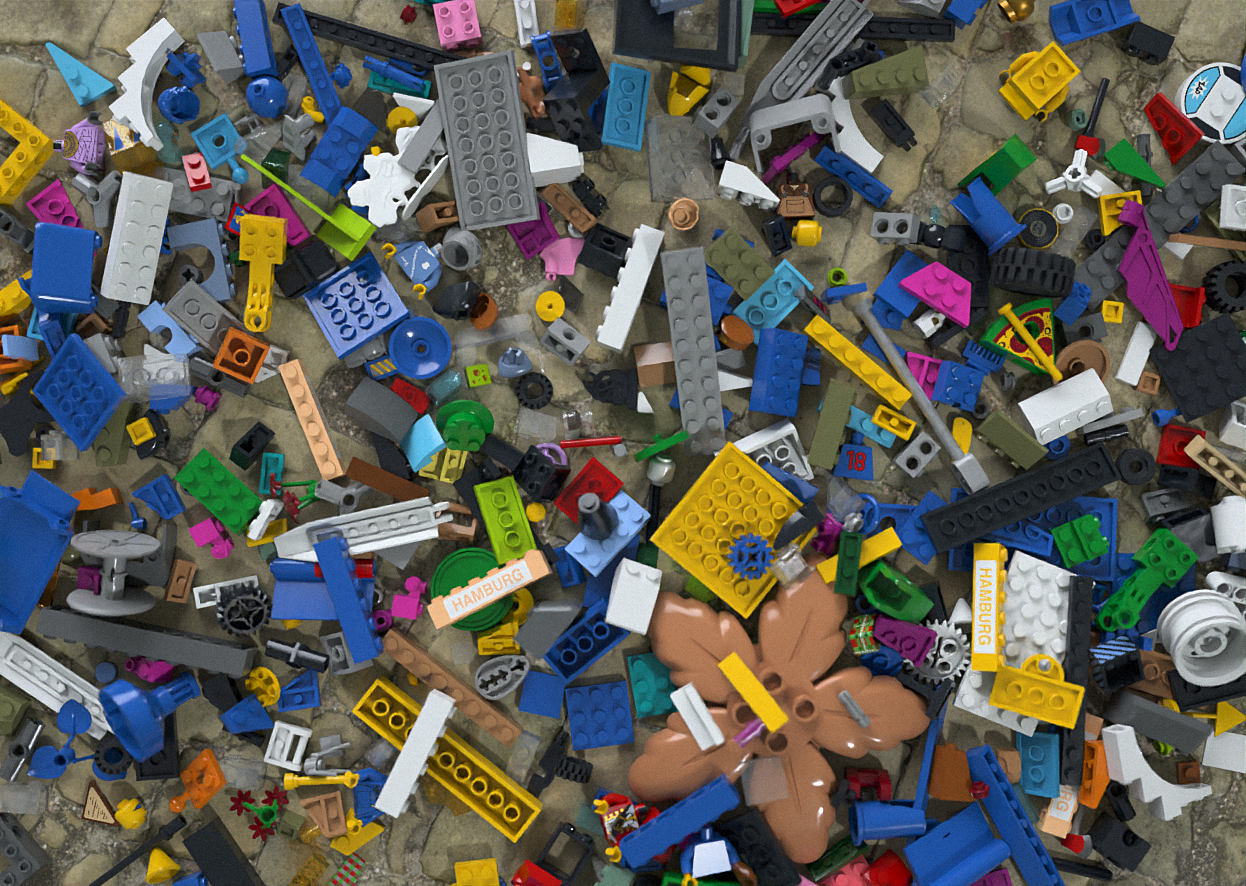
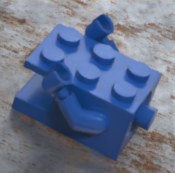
(718, 296)

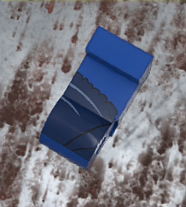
(811, 367)

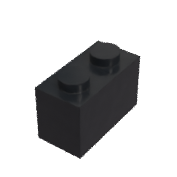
(1147, 43)

